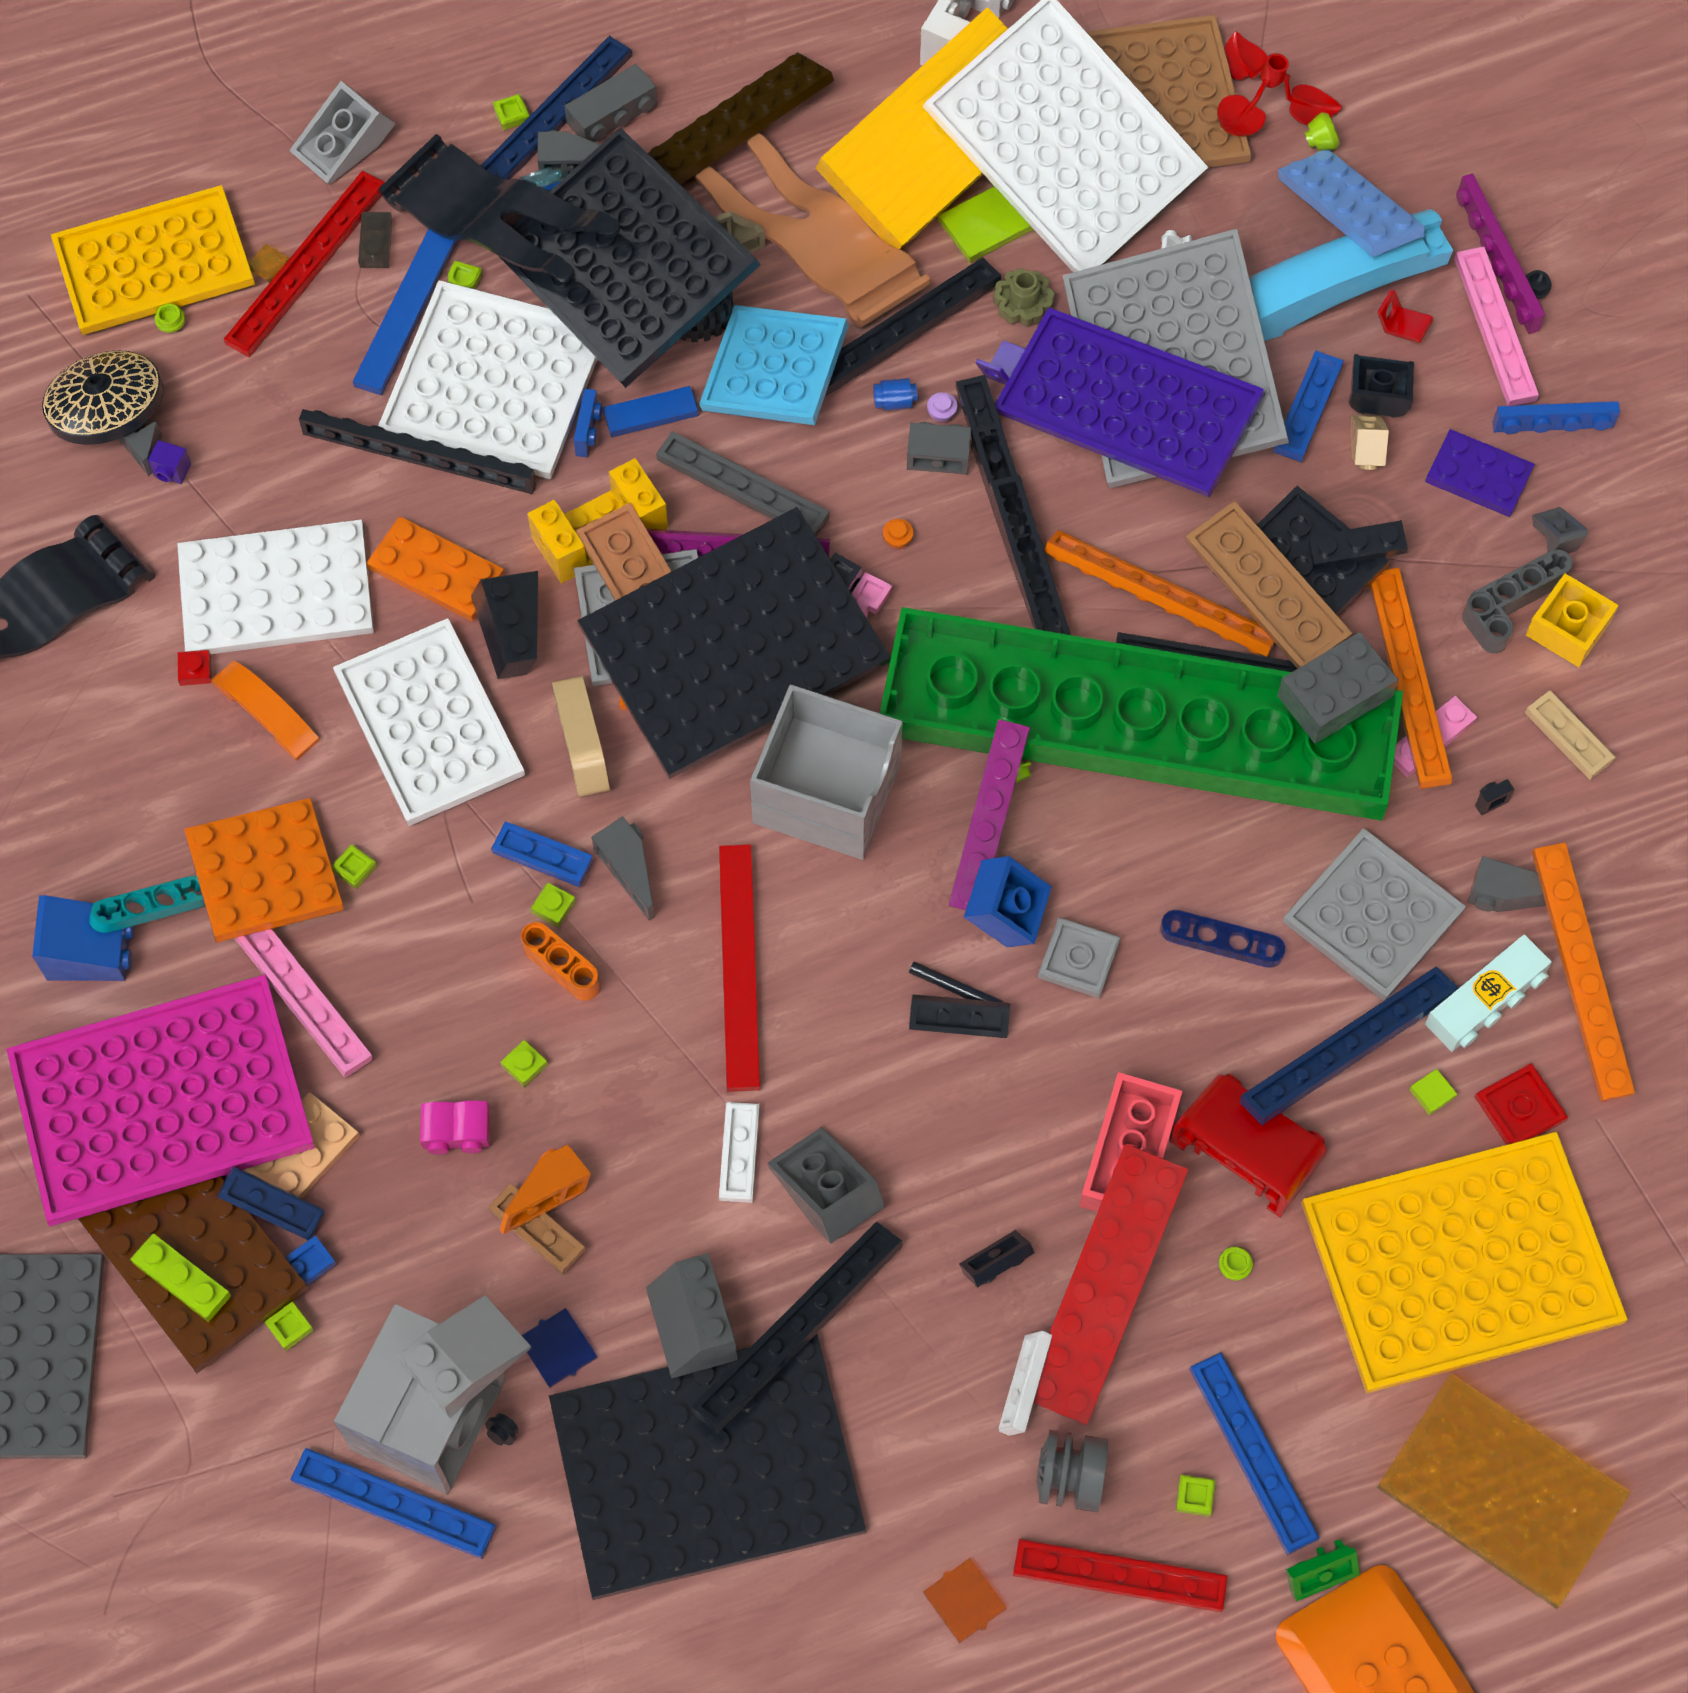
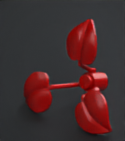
(1246, 59)

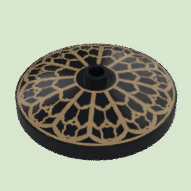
(103, 397)

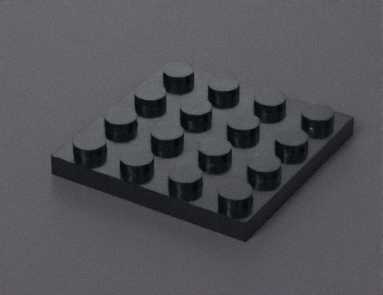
(1289, 530)

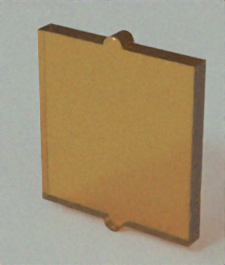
(964, 1600)

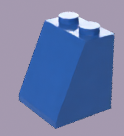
(74, 951)

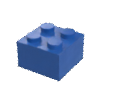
(1007, 901)

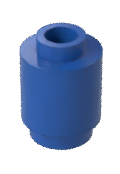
(894, 394)

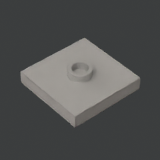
(1078, 957)

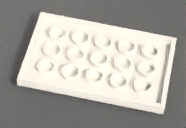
(275, 588)
(428, 722)

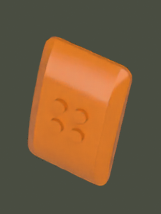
(1368, 1641)

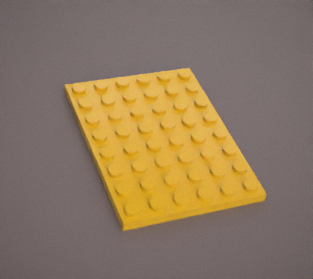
(1462, 1262)

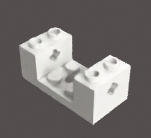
(946, 22)

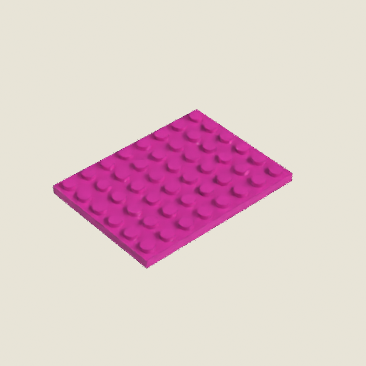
(158, 1100)

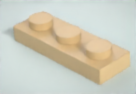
(1570, 735)

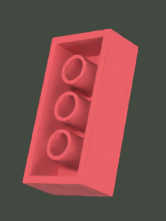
(1136, 1115)

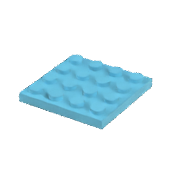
(774, 365)

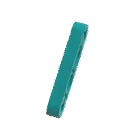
(148, 900)

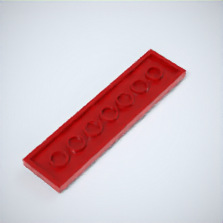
(1107, 1282)

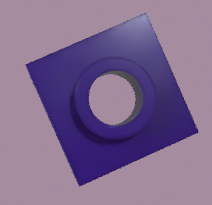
(169, 462)

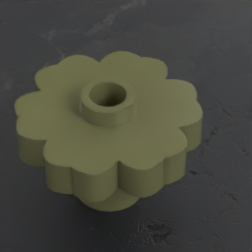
(1023, 296)

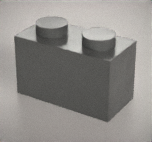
(938, 448)

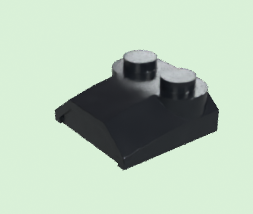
(1381, 386)

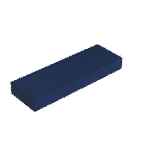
(270, 1202)

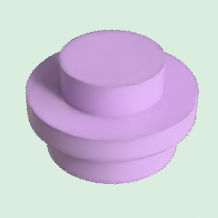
(942, 407)

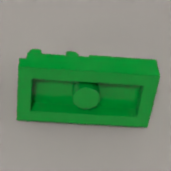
(1323, 1571)

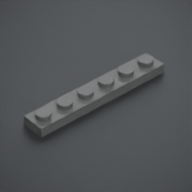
(736, 481)

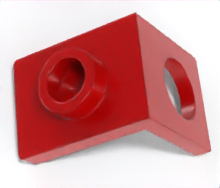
(1402, 321)

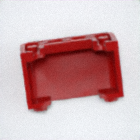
(1269, 1156)

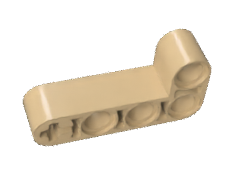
(581, 736)

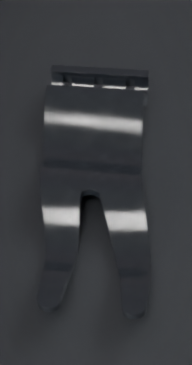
(469, 203)
(63, 584)

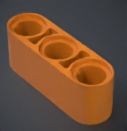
(553, 948)

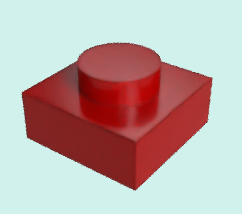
(194, 667)

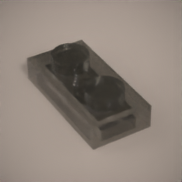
(375, 240)

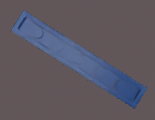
(1254, 1454)
(393, 1503)

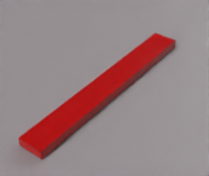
(304, 265)
(739, 968)

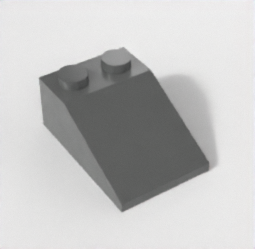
(827, 1184)

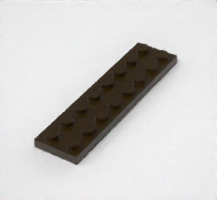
(740, 117)

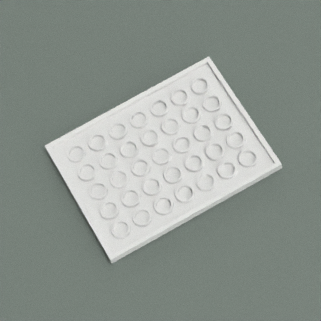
(1065, 136)

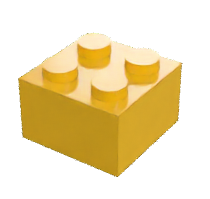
(1571, 620)

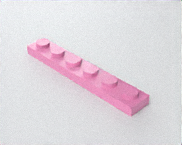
(1496, 326)
(306, 1001)

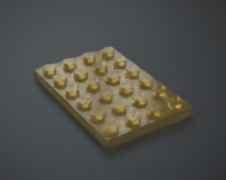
(1504, 1490)

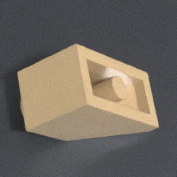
(1368, 441)

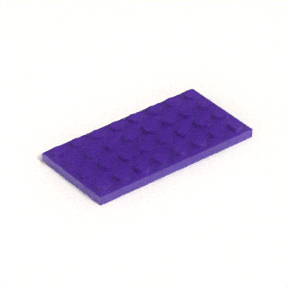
(1129, 401)

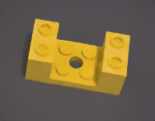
(556, 532)

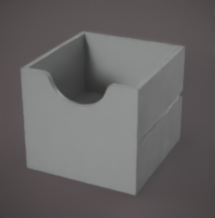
(826, 772)
(398, 1422)

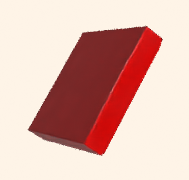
(1521, 1106)

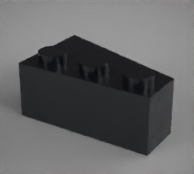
(509, 621)

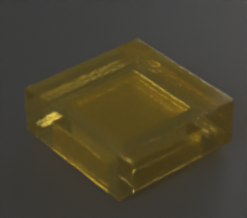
(267, 262)

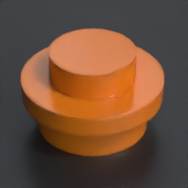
(897, 533)

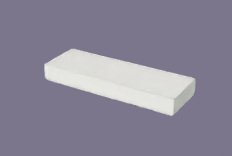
(739, 1152)
(1024, 1383)

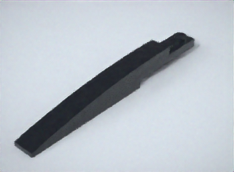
(1011, 507)

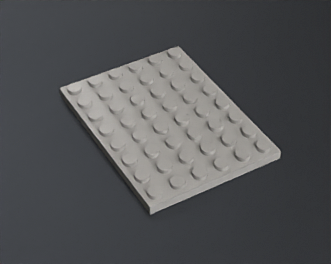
(1192, 305)

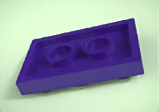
(1479, 473)

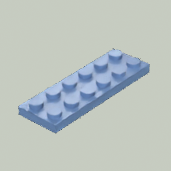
(1351, 202)

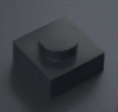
(1494, 796)

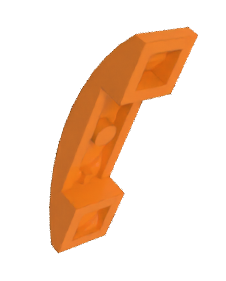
(266, 708)

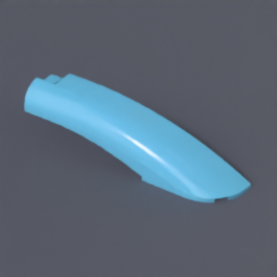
(1339, 272)

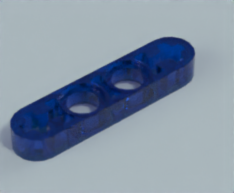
(1224, 932)

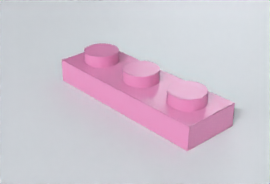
(1452, 720)

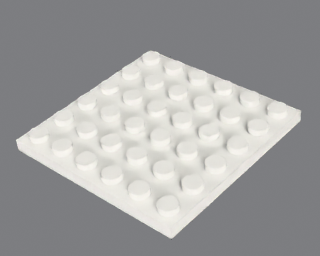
(491, 379)

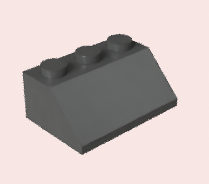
(691, 1317)

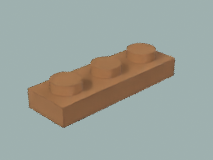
(542, 1234)

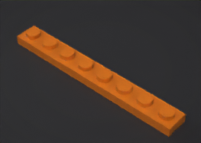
(1159, 592)
(1407, 665)
(1583, 972)

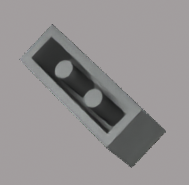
(611, 104)

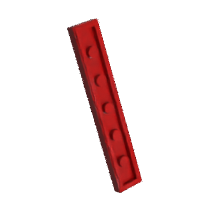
(1120, 1575)

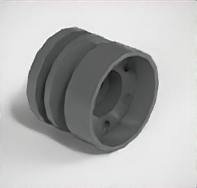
(1073, 1470)

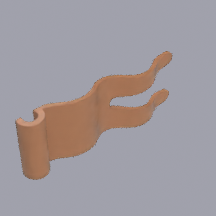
(829, 245)

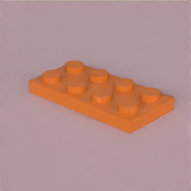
(431, 567)

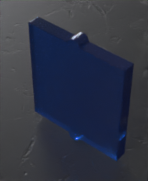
(558, 1348)

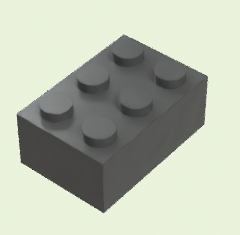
(1337, 687)

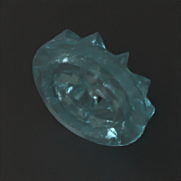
(543, 177)

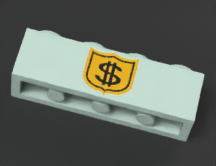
(1488, 993)

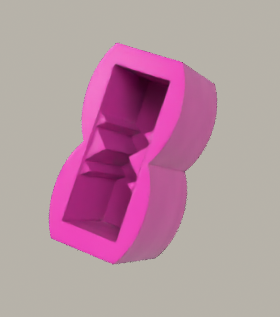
(455, 1126)

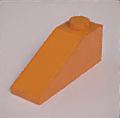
(552, 1182)

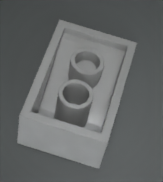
(341, 133)
(464, 1354)

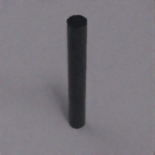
(949, 983)

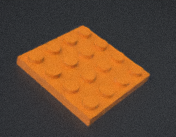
(263, 870)

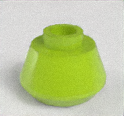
(1322, 133)

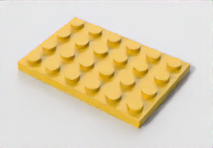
(152, 258)

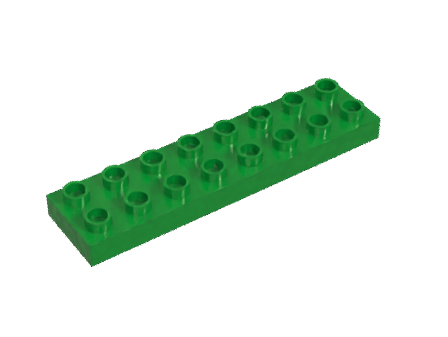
(1132, 713)

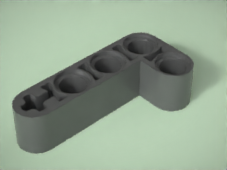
(1519, 593)

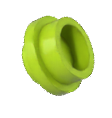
(169, 318)
(1235, 1263)

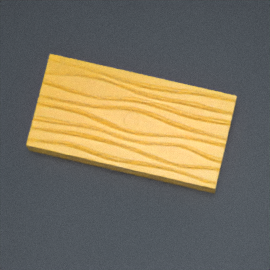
(898, 160)

